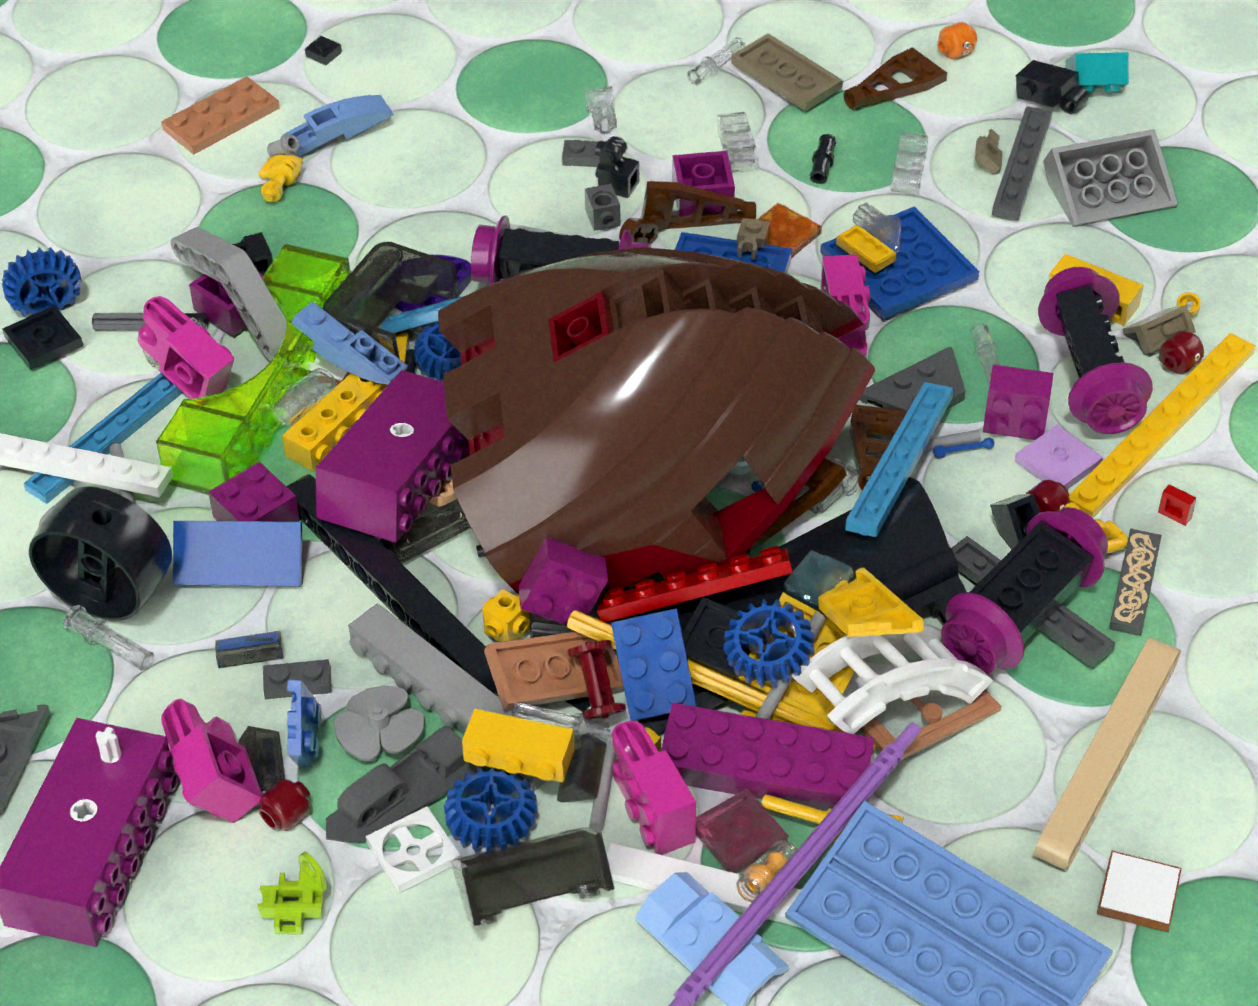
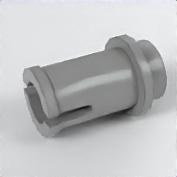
(286, 145)

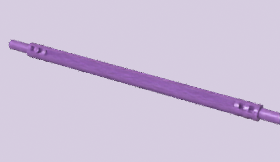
(793, 870)

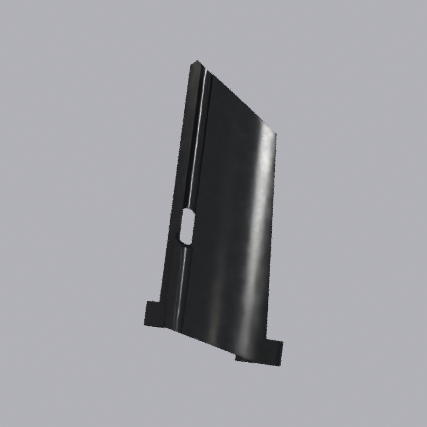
(906, 557)

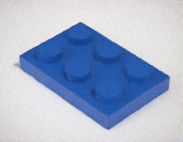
(653, 664)

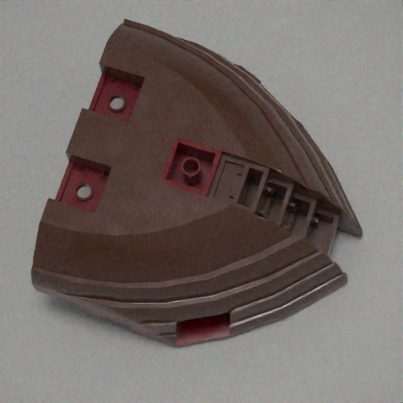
(627, 391)

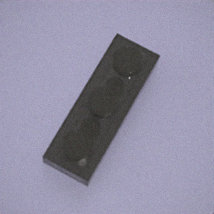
(429, 531)

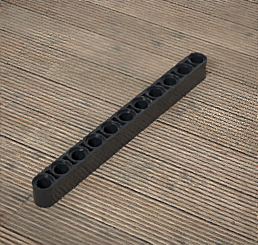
(396, 587)

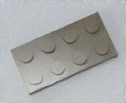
(786, 72)

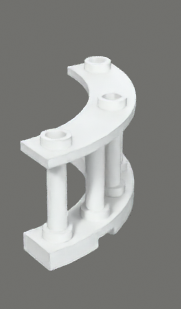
(937, 671)

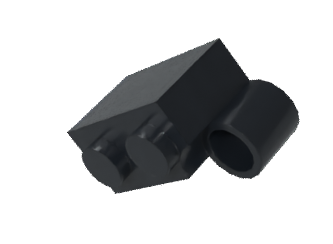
(1051, 85)

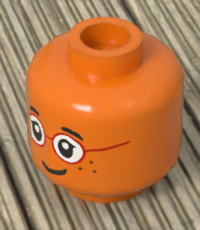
(957, 40)

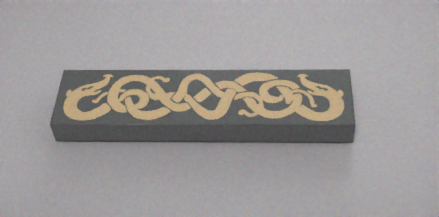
(1135, 582)

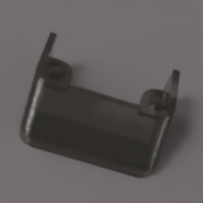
(383, 280)
(531, 872)

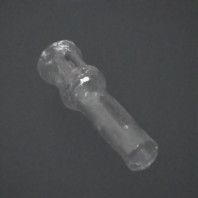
(98, 632)

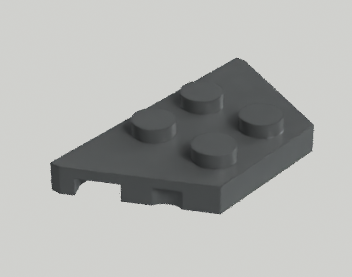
(902, 387)
(17, 741)

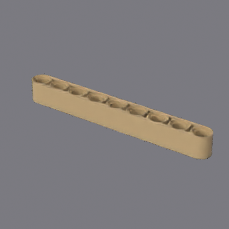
(1107, 754)

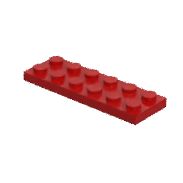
(683, 587)

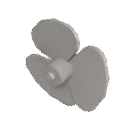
(370, 719)

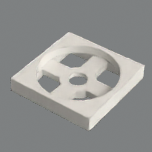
(400, 829)

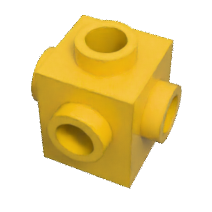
(504, 618)

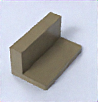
(1159, 327)

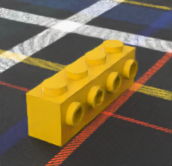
(329, 420)

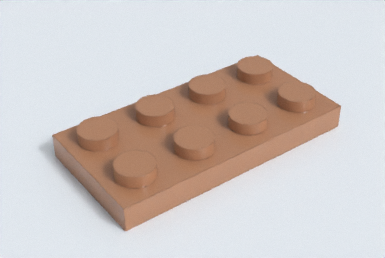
(220, 115)
(541, 670)

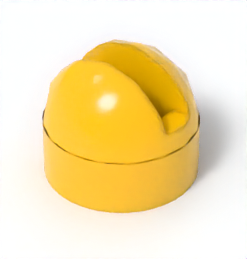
(1191, 297)

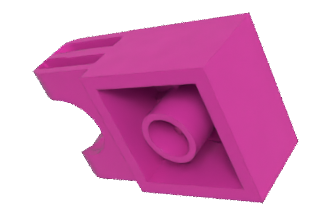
(845, 281)
(184, 350)
(210, 762)
(653, 790)

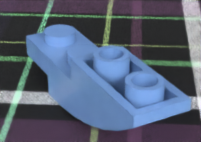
(338, 118)
(351, 352)

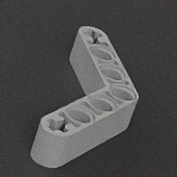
(240, 280)

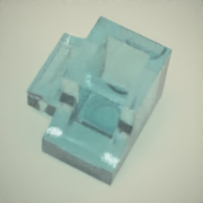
(816, 576)

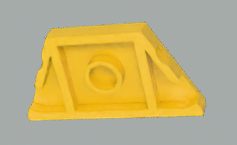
(868, 608)

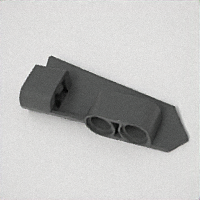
(399, 790)

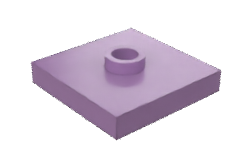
(1058, 457)

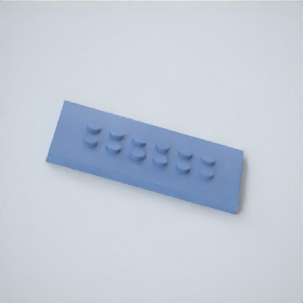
(940, 923)

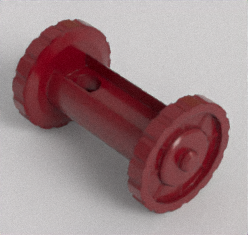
(596, 679)

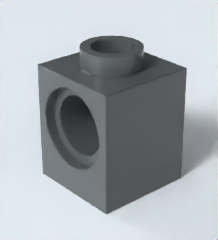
(602, 207)

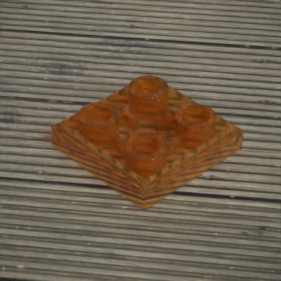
(789, 228)

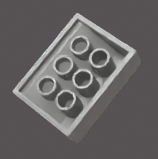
(1110, 178)

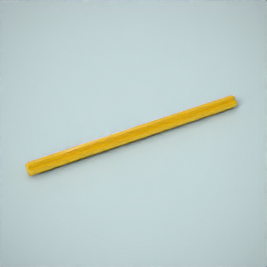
(711, 679)

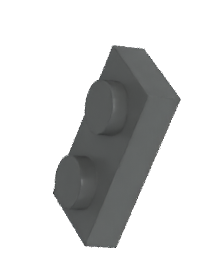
(580, 153)
(312, 673)

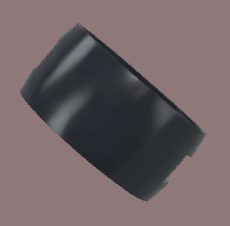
(86, 541)

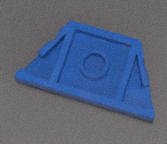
(302, 724)

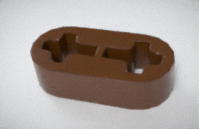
(640, 229)

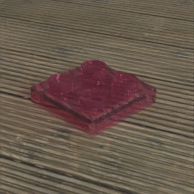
(738, 831)

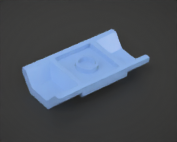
(692, 923)

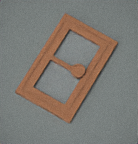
(934, 713)

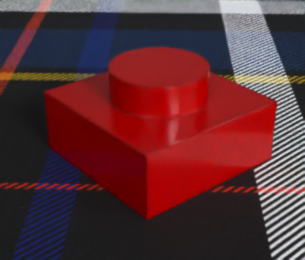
(1177, 505)

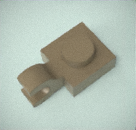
(987, 152)

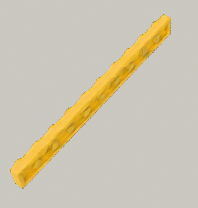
(1161, 425)

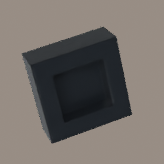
(323, 50)

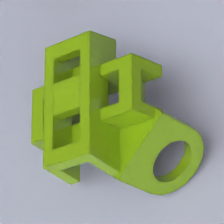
(308, 888)

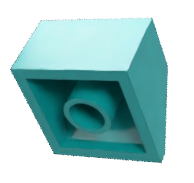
(1100, 70)

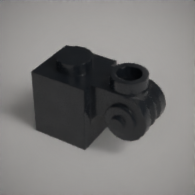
(616, 169)

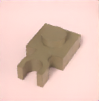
(751, 235)

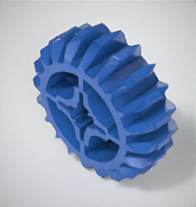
(41, 281)
(435, 353)
(781, 656)
(472, 800)

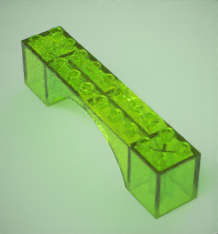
(227, 431)

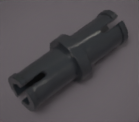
(823, 158)

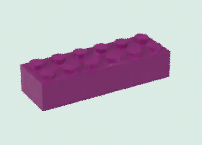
(764, 755)

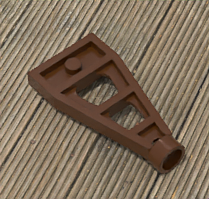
(911, 63)
(660, 200)
(875, 421)
(820, 485)

